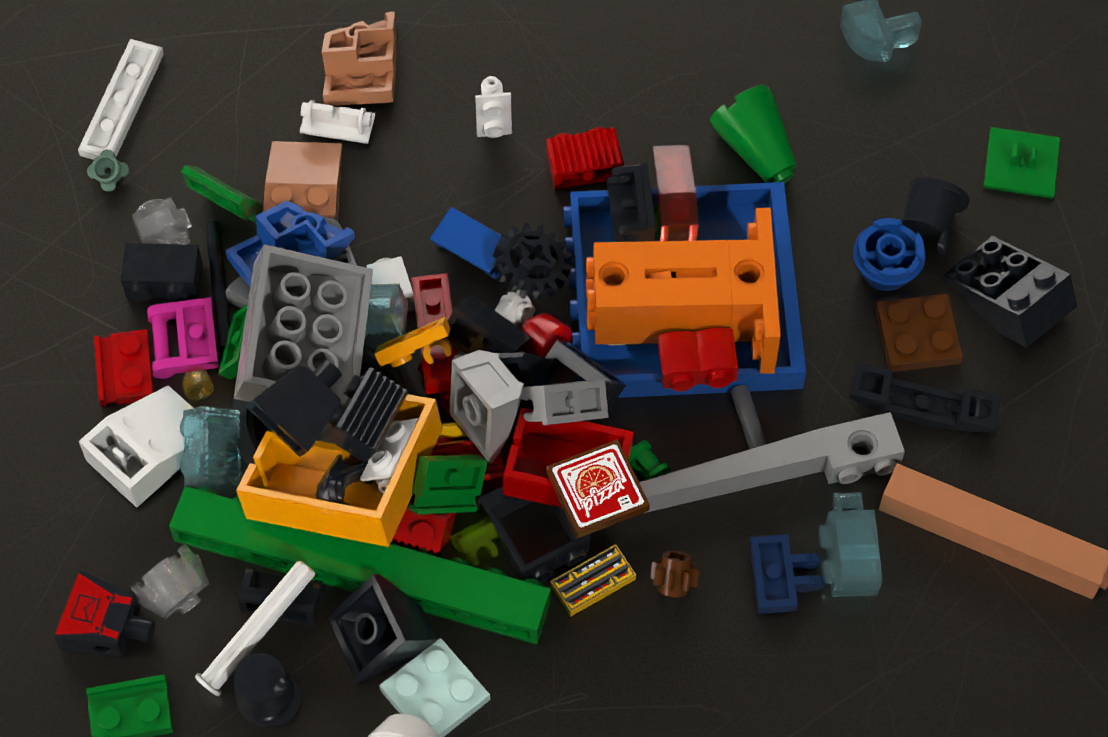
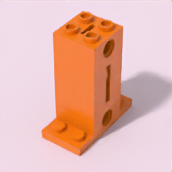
(687, 286)

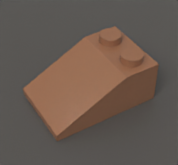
(304, 176)

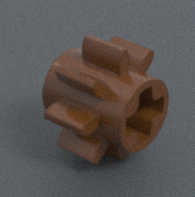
(674, 574)

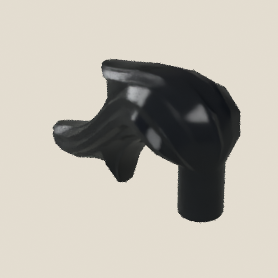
(337, 478)

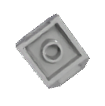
(484, 400)

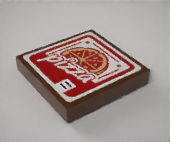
(597, 488)

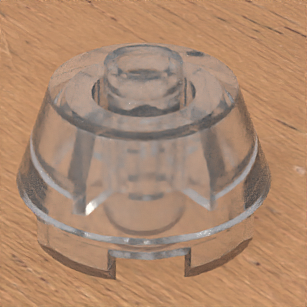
(173, 584)

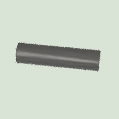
(748, 416)

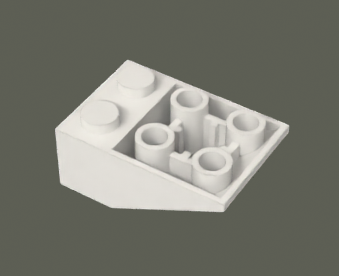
(139, 444)

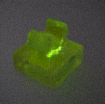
(473, 538)

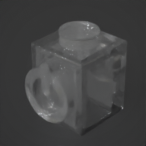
(161, 222)

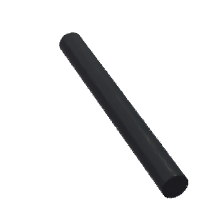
(218, 283)

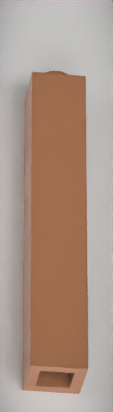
(996, 531)

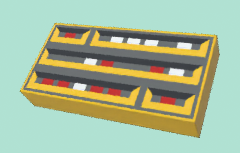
(593, 580)

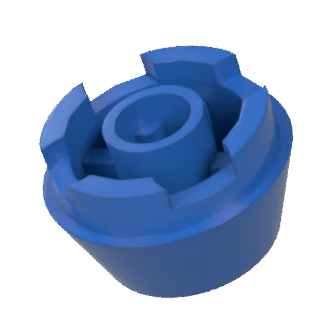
(888, 254)

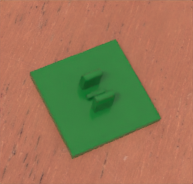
(1021, 162)

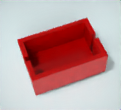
(544, 445)

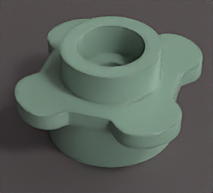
(99, 165)

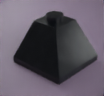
(380, 628)

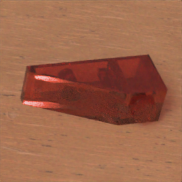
(675, 193)

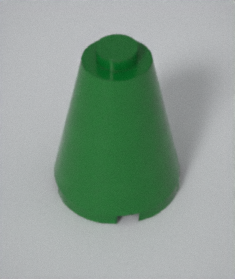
(757, 133)

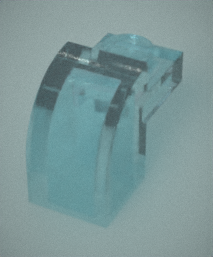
(872, 34)

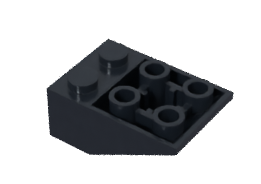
(1013, 290)

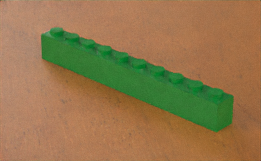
(439, 585)

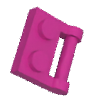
(195, 337)

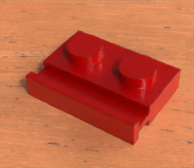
(123, 367)

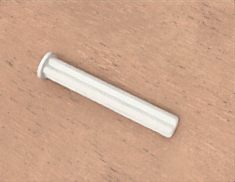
(255, 627)

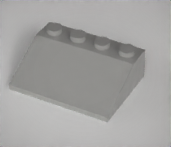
(303, 314)

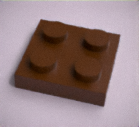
(918, 332)

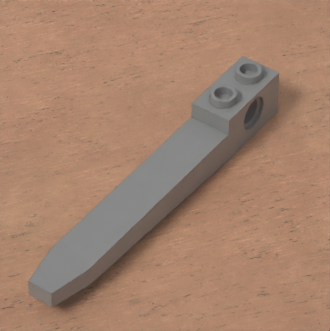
(804, 454)

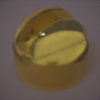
(200, 391)

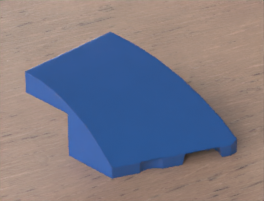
(291, 229)

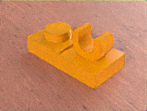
(400, 349)

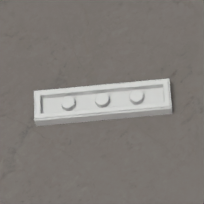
(121, 99)

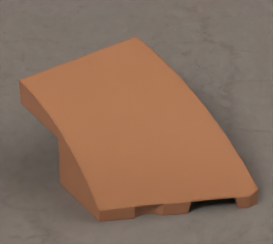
(360, 63)

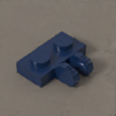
(775, 576)

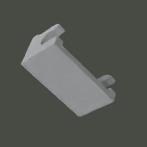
(567, 402)

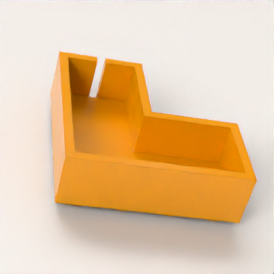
(293, 482)

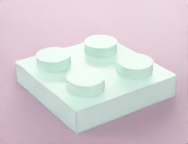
(436, 689)

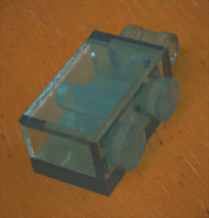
(851, 548)

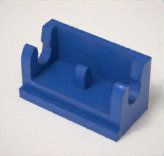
(467, 240)

